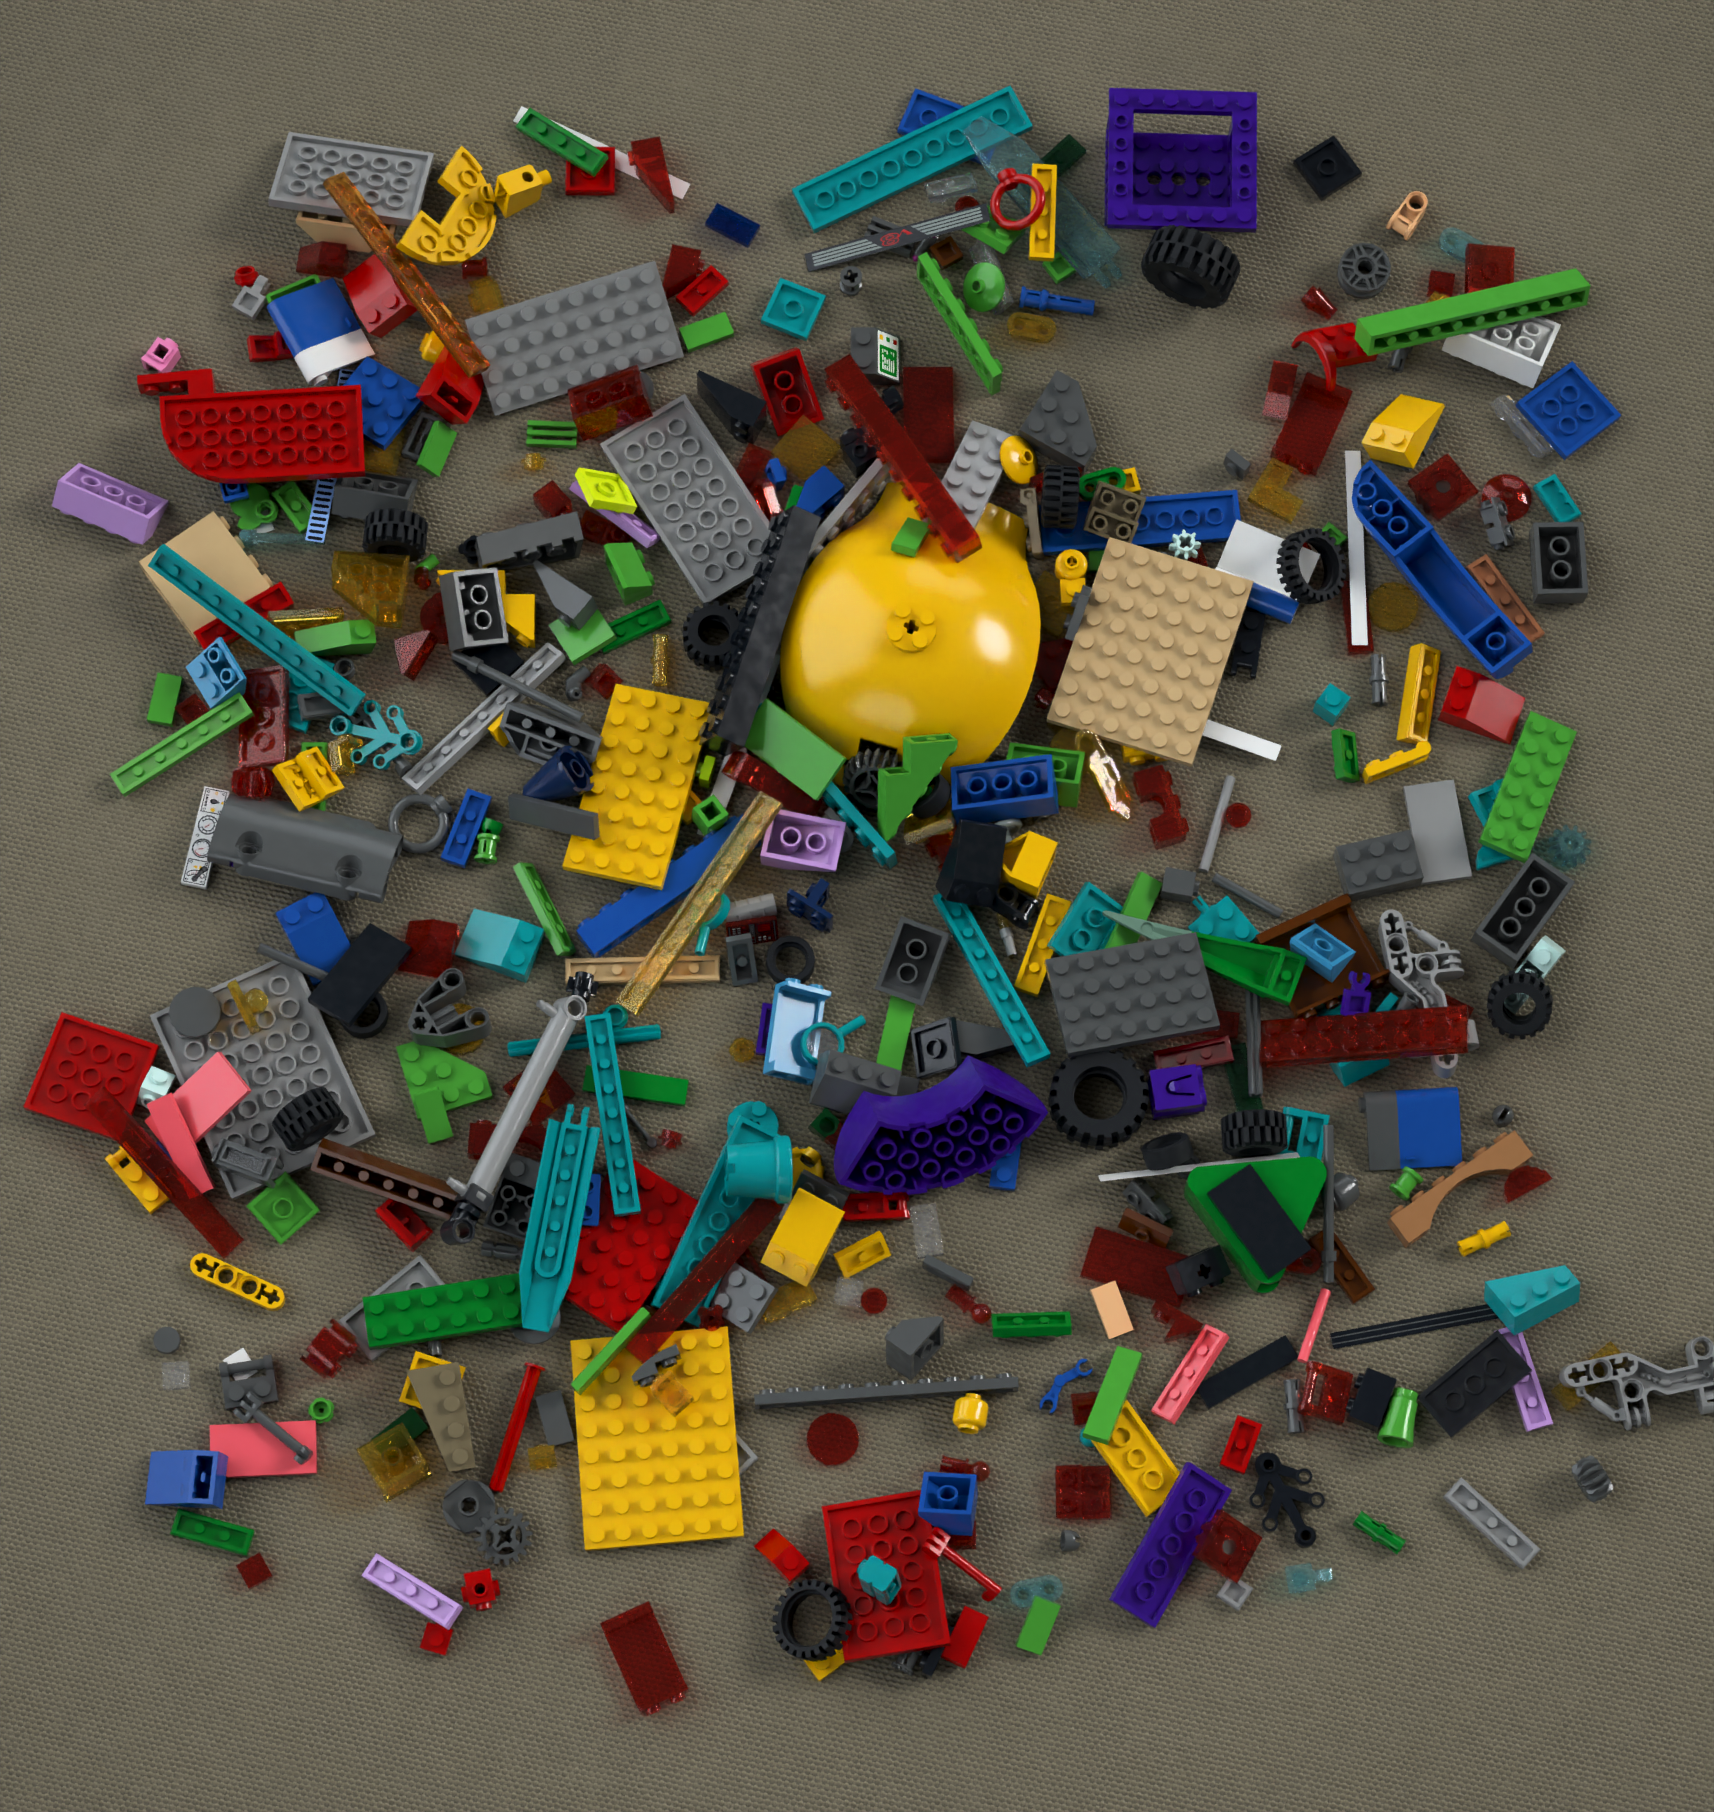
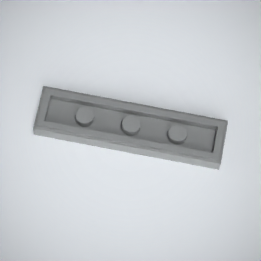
(1491, 1523)

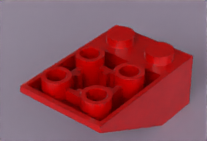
(451, 390)

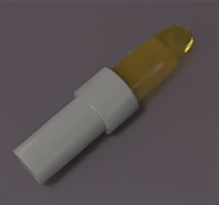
(1006, 935)

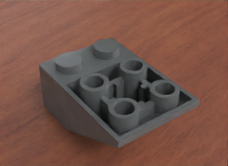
(514, 1197)

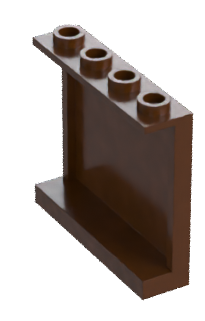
(1312, 990)

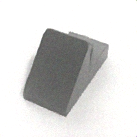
(741, 959)

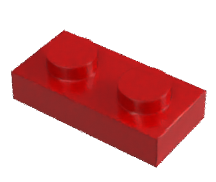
(702, 290)
(1240, 1444)

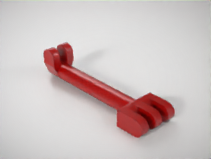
(937, 1545)

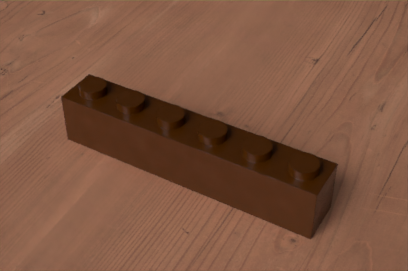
(384, 1178)

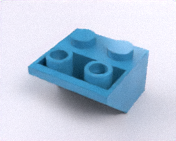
(217, 674)

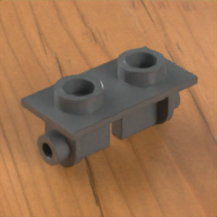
(1496, 513)
(1140, 1194)

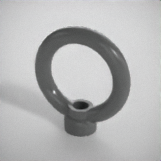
(438, 805)

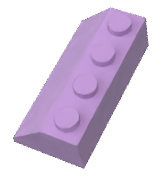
(109, 503)

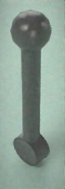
(651, 1142)

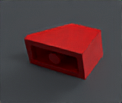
(782, 1556)

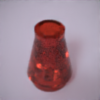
(1319, 303)

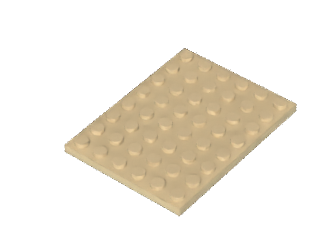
(1150, 651)

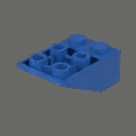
(187, 1479)

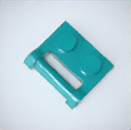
(1311, 1131)

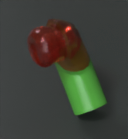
(422, 571)

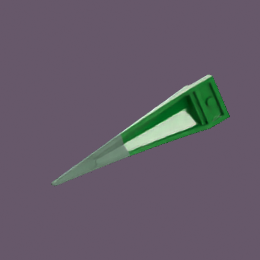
(1255, 967)

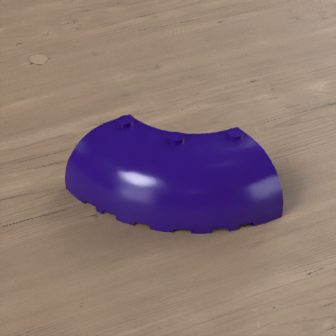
(935, 1133)

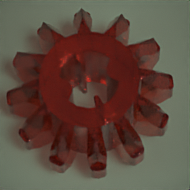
(252, 781)

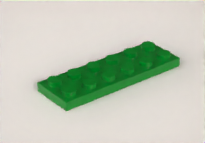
(443, 1311)

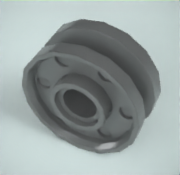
(1368, 257)

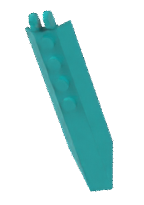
(556, 1218)

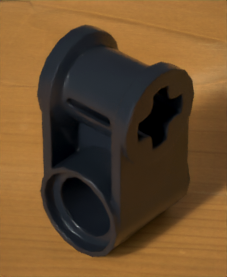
(1016, 904)

